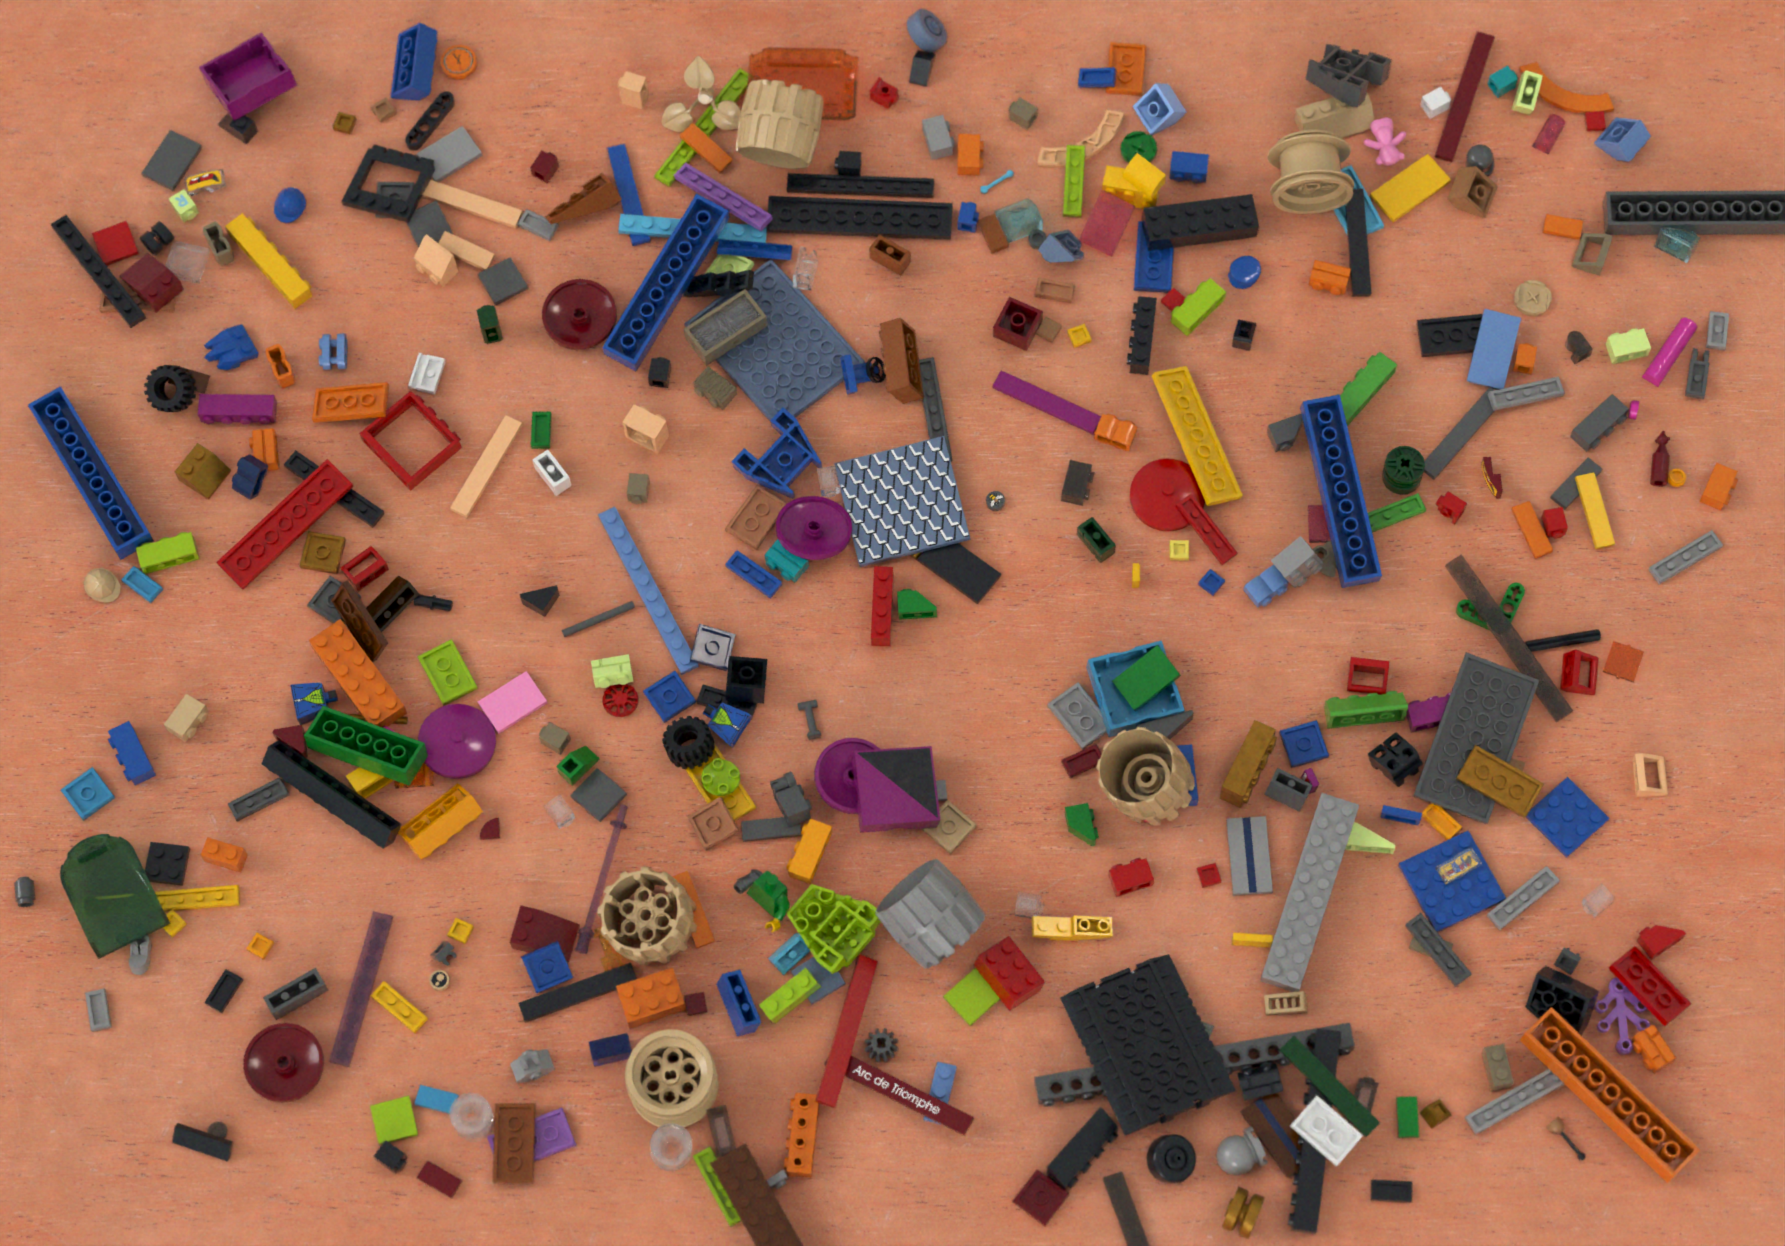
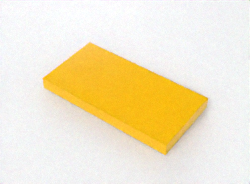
(1410, 188)
(737, 802)

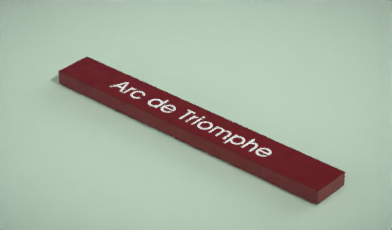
(908, 1096)

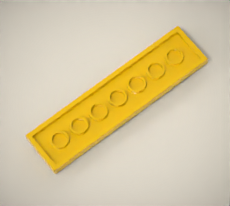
(1197, 435)

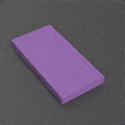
(551, 1134)

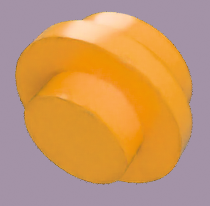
(1676, 477)

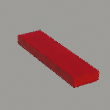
(1206, 529)

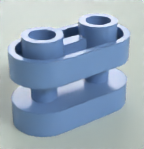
(327, 344)

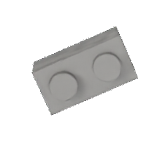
(937, 137)

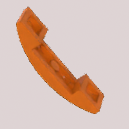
(703, 934)

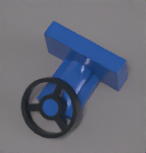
(860, 372)

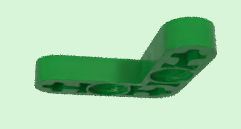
(1468, 614)

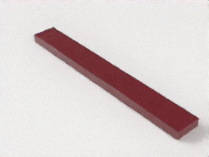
(1464, 96)

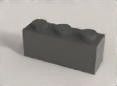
(1600, 423)
(295, 993)

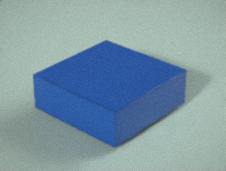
(1211, 582)

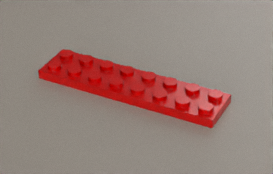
(285, 524)

